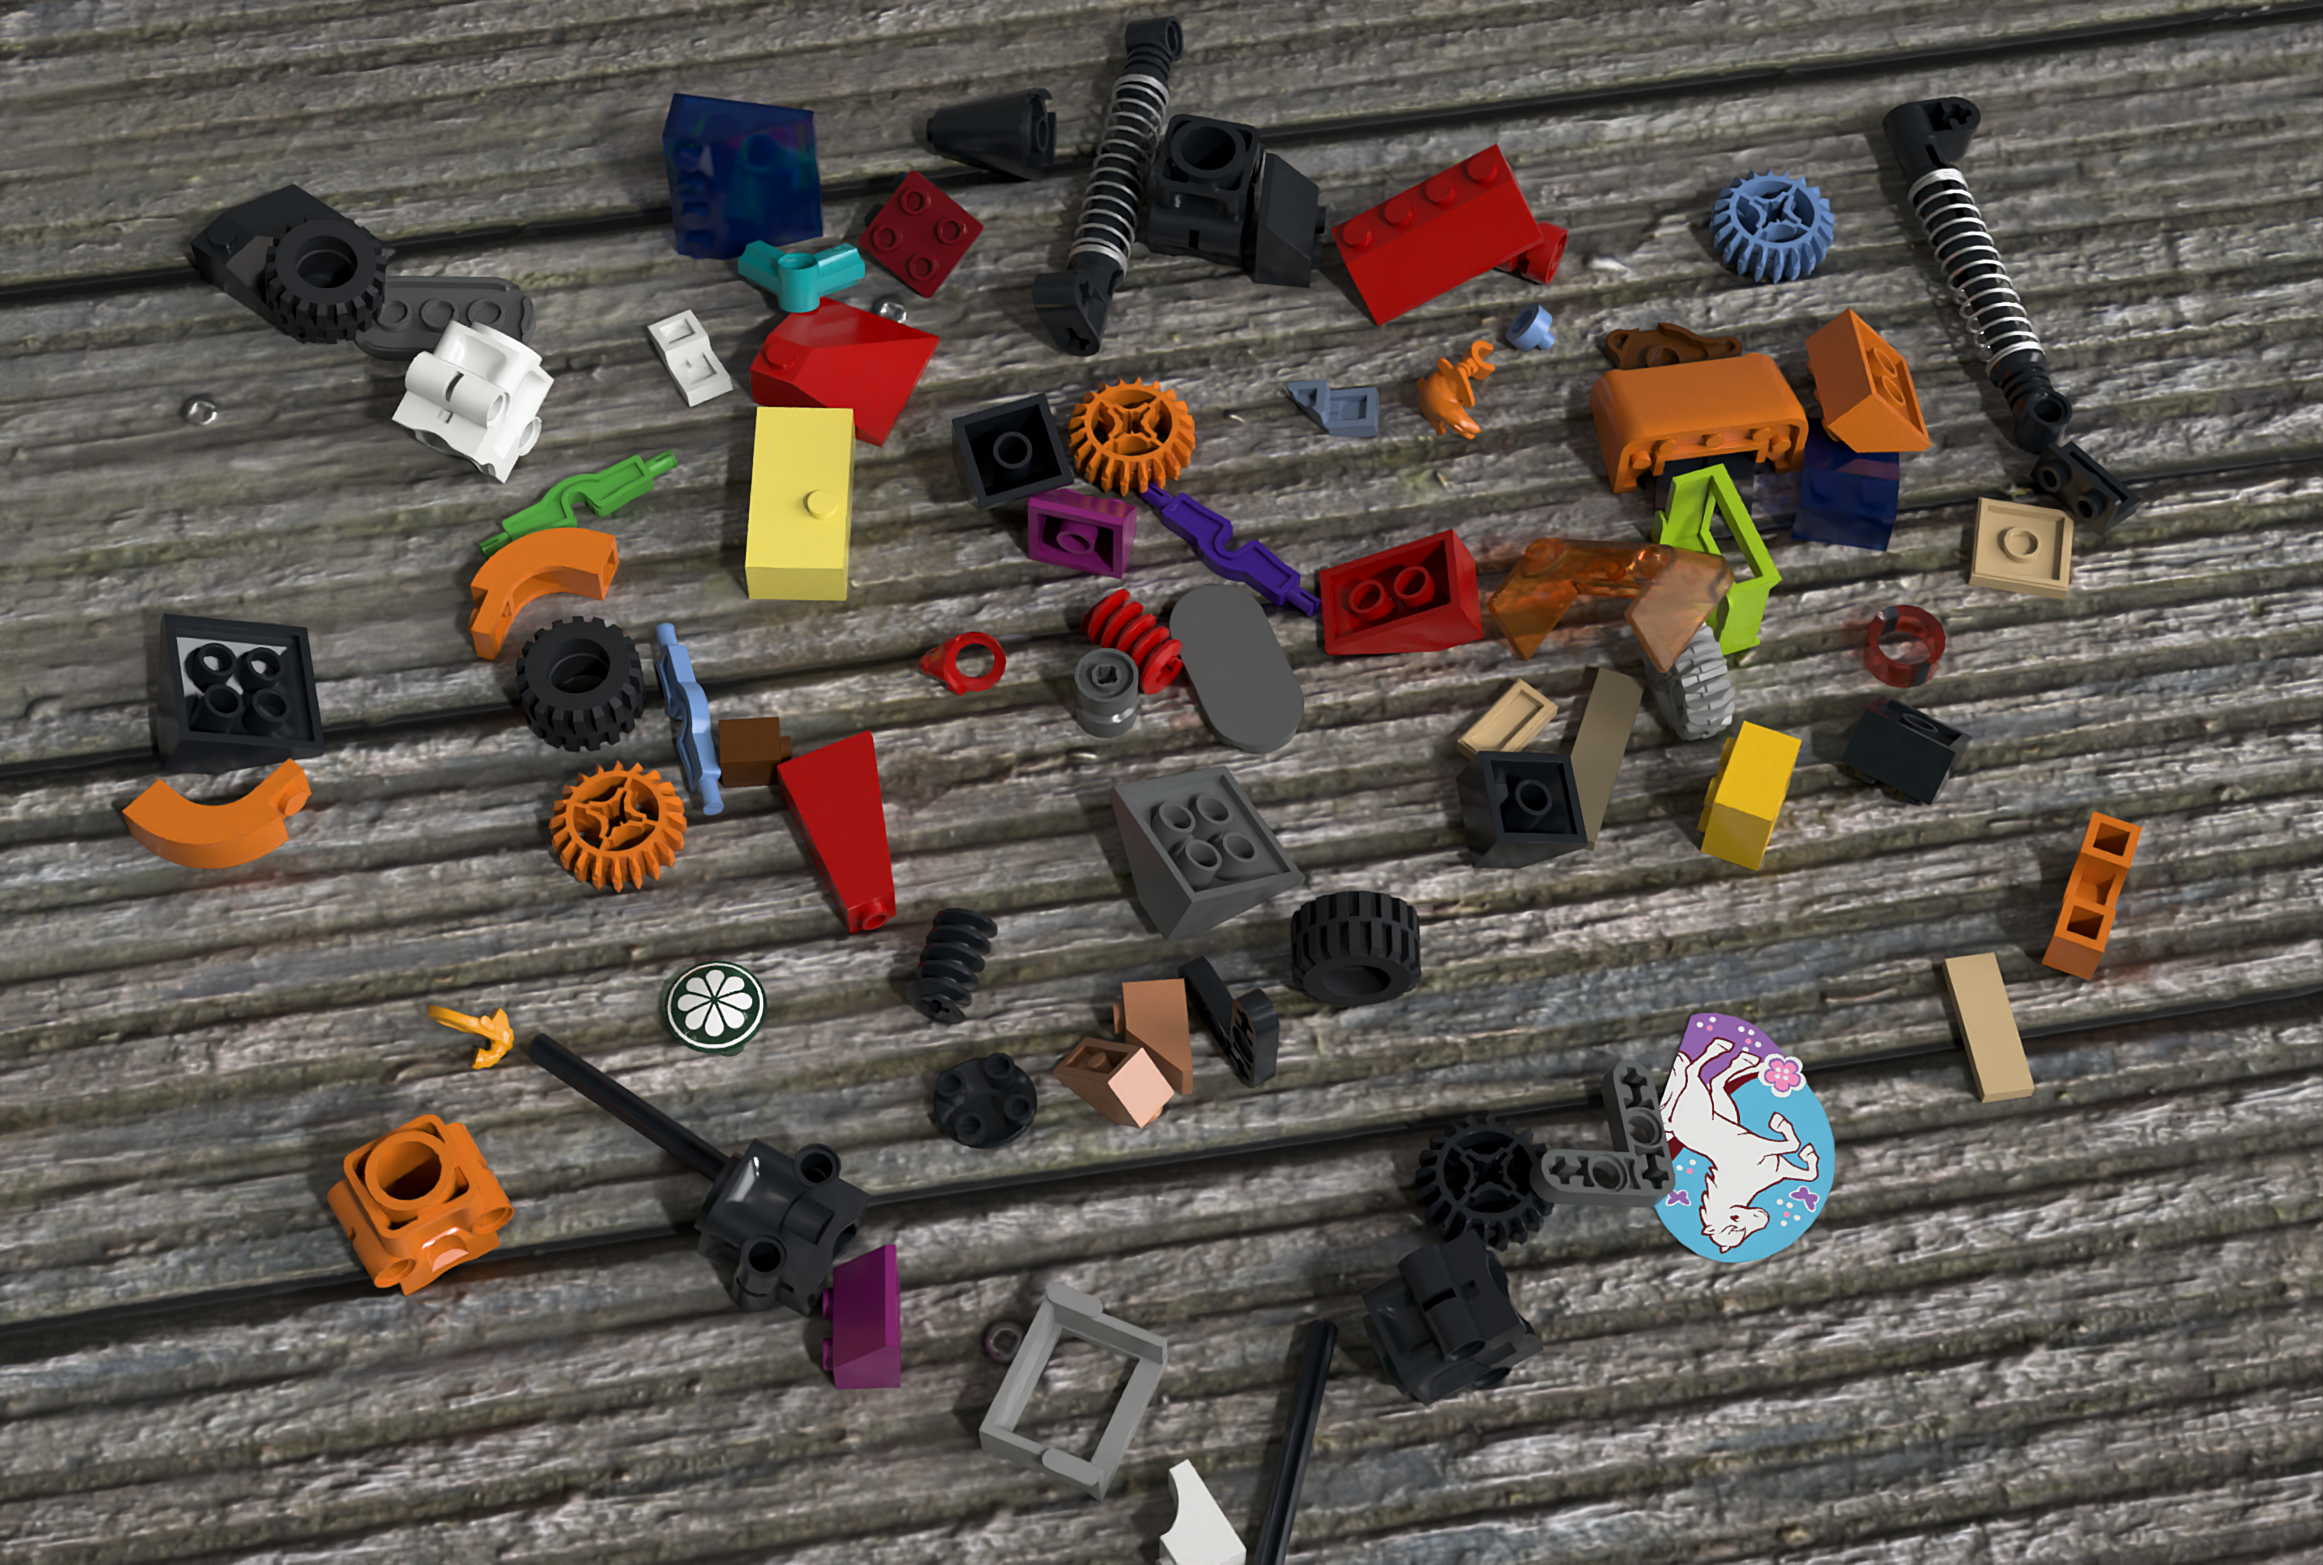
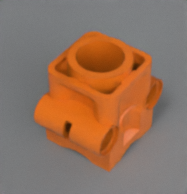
(426, 1236)

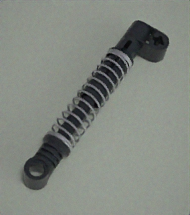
(1924, 141)
(1078, 300)

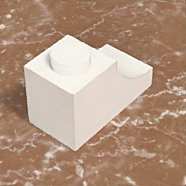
(1200, 1529)

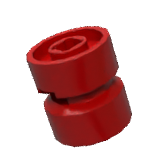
(1542, 260)

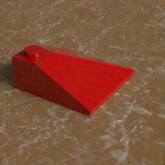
(843, 361)

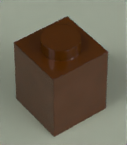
(751, 751)

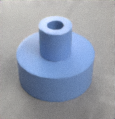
(1531, 329)

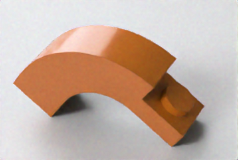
(533, 566)
(218, 834)

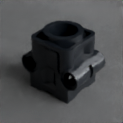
(1206, 189)
(779, 1224)
(1447, 1321)

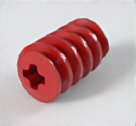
(1122, 627)

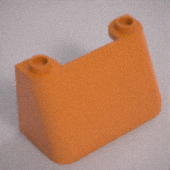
(1696, 413)

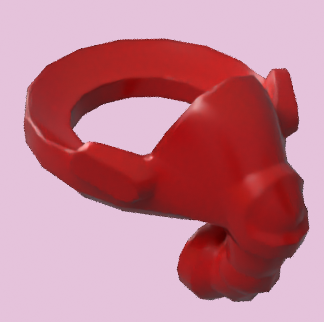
(942, 663)

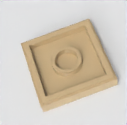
(2021, 548)

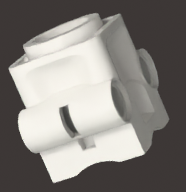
(476, 397)

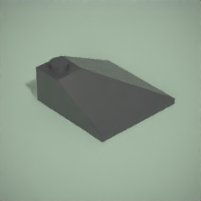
(1198, 850)

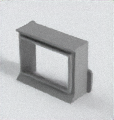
(1082, 1317)

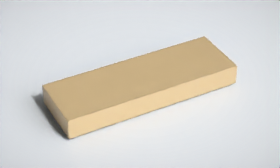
(1988, 1027)

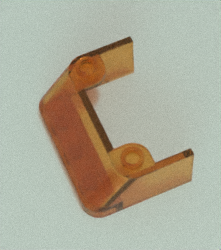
(1670, 585)

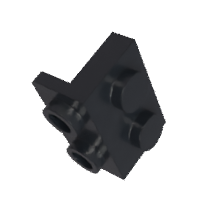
(2084, 487)

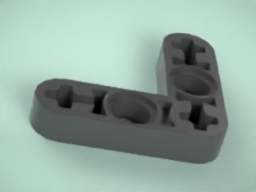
(1627, 1159)

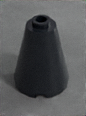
(999, 132)

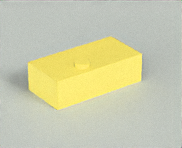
(800, 504)

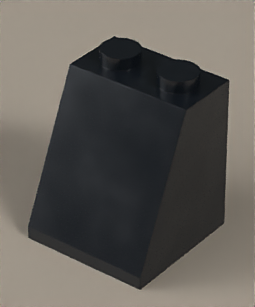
(1009, 453)

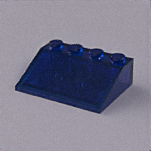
(741, 175)

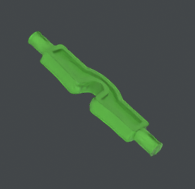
(599, 491)

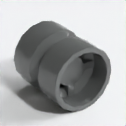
(1106, 692)

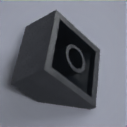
(1288, 226)
(1905, 750)
(1520, 808)

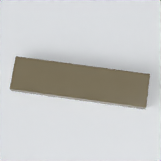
(1603, 743)

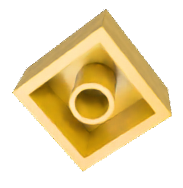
(1747, 794)

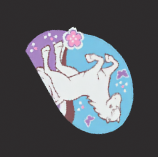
(1742, 1143)

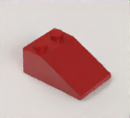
(1403, 599)

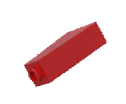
(842, 821)

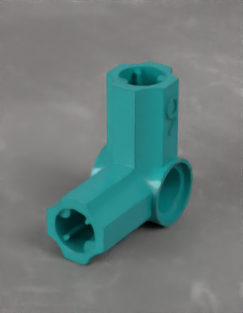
(801, 277)

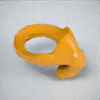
(492, 1028)

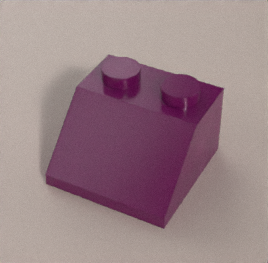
(1081, 531)
(865, 1322)

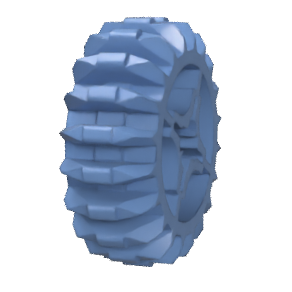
(1771, 226)

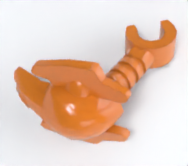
(1450, 389)

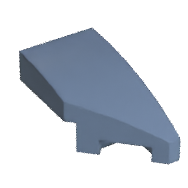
(1338, 411)

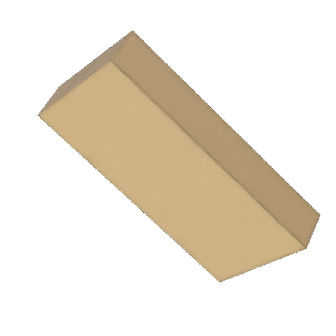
(1508, 722)

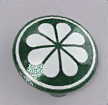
(715, 1008)

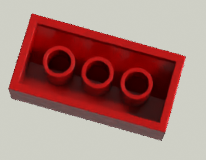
(1437, 234)

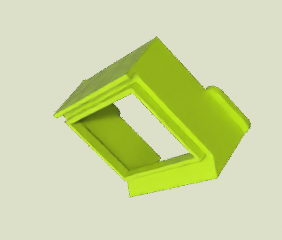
(1687, 526)

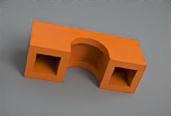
(2091, 896)

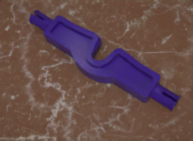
(1248, 564)

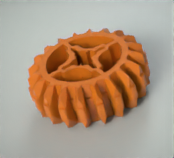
(1132, 452)
(631, 847)

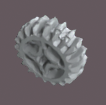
(1695, 689)

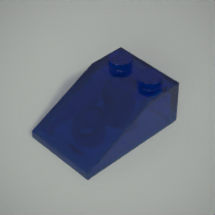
(1845, 493)

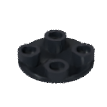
(985, 1102)

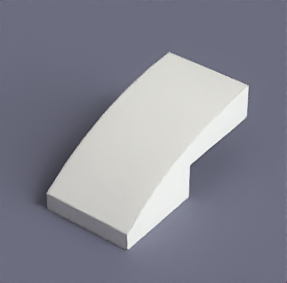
(689, 358)

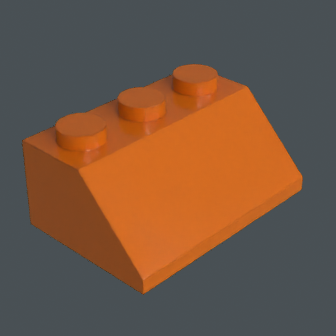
(1864, 388)

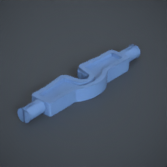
(688, 703)

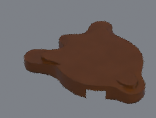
(1666, 346)

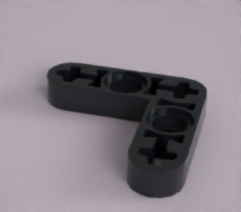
(1242, 1026)

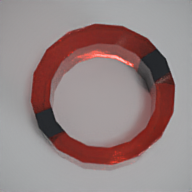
(1910, 620)

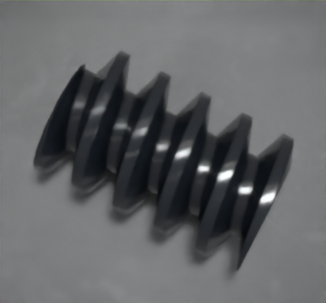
(949, 964)

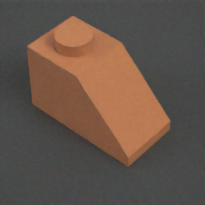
(1157, 1020)
(1115, 1081)

